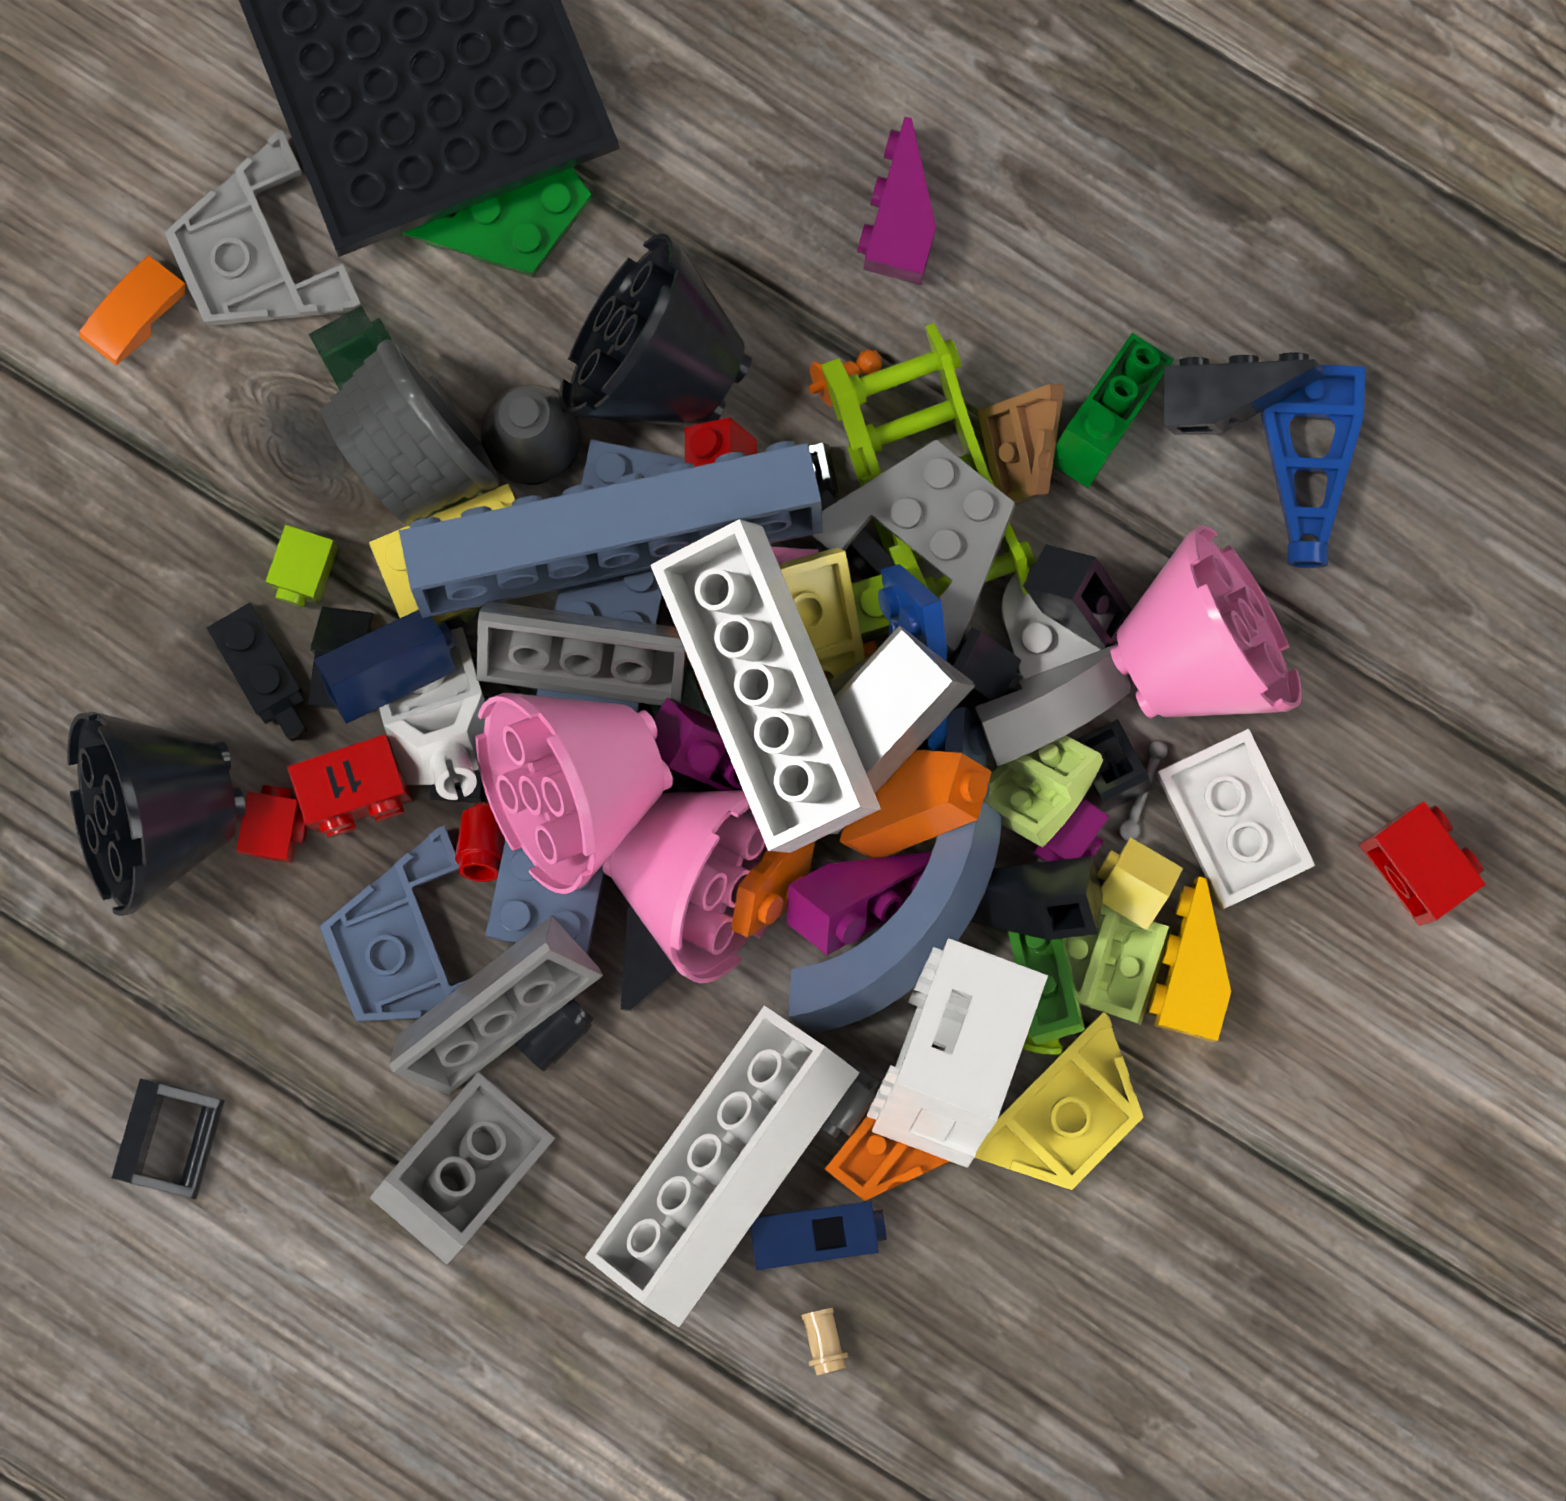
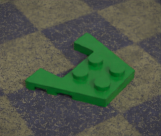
(512, 228)

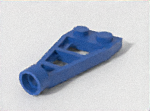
(1334, 397)
(920, 613)

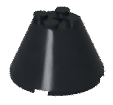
(655, 346)
(147, 805)

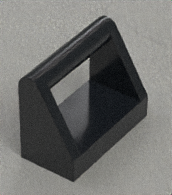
(140, 1133)

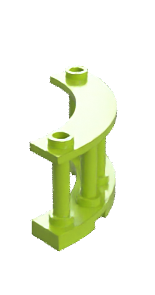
(866, 440)

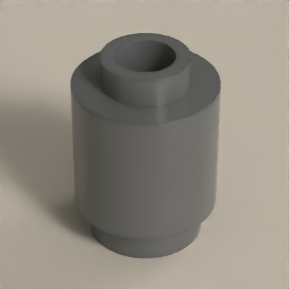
(852, 1105)

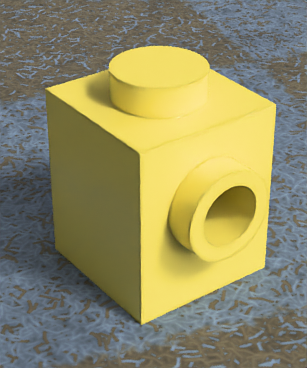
(1137, 882)

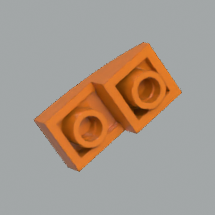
(128, 311)

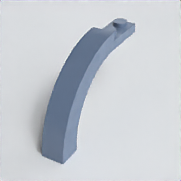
(937, 909)

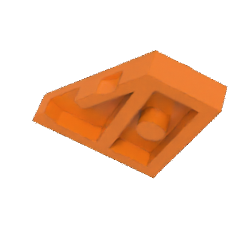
(764, 891)
(875, 1163)

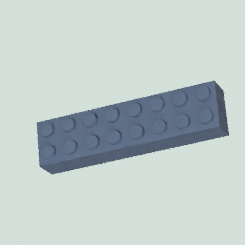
(605, 529)

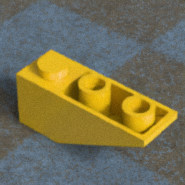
(1197, 978)

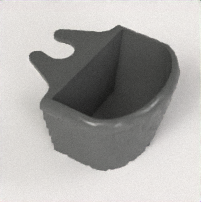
(406, 436)

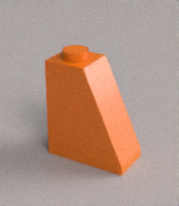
(920, 801)

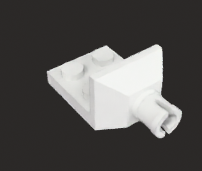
(438, 726)

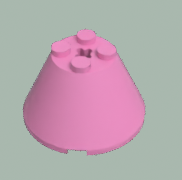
(1206, 639)
(568, 780)
(685, 873)

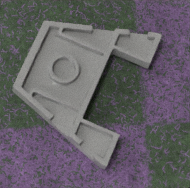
(234, 259)
(939, 513)

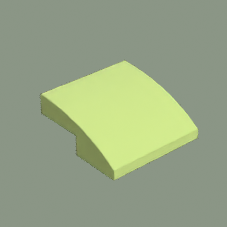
(1043, 788)
(1117, 965)

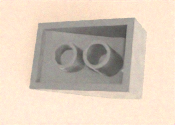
(462, 1168)

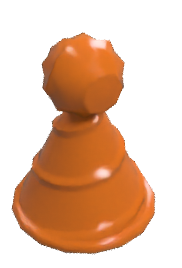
(866, 363)

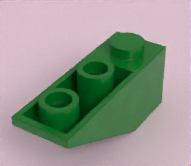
(1109, 410)

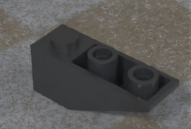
(1221, 396)
(1043, 899)

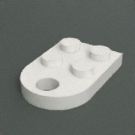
(1036, 637)

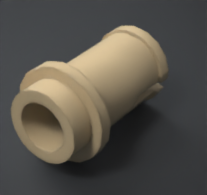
(824, 1342)

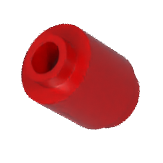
(479, 844)

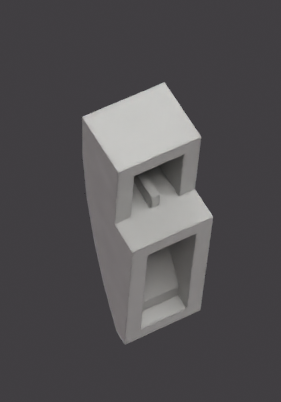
(1051, 705)

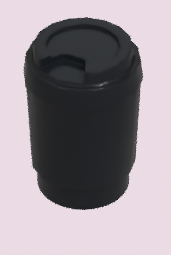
(555, 1035)

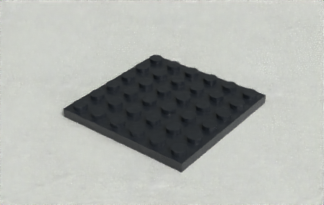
(426, 104)

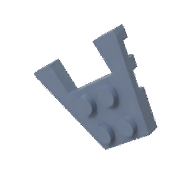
(384, 941)

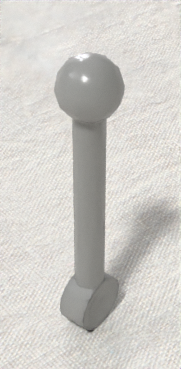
(1157, 750)

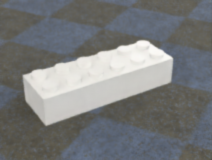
(765, 686)
(721, 1166)

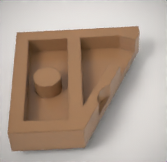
(1022, 441)

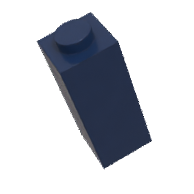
(386, 664)
(817, 1234)

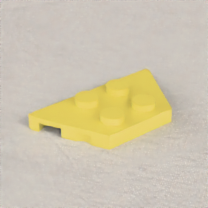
(1068, 1112)

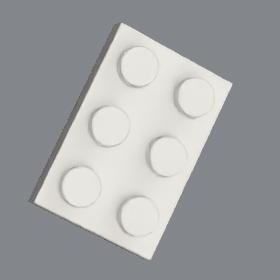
(1235, 819)

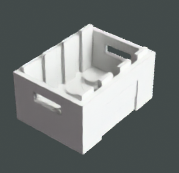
(981, 1016)

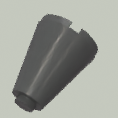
(530, 434)

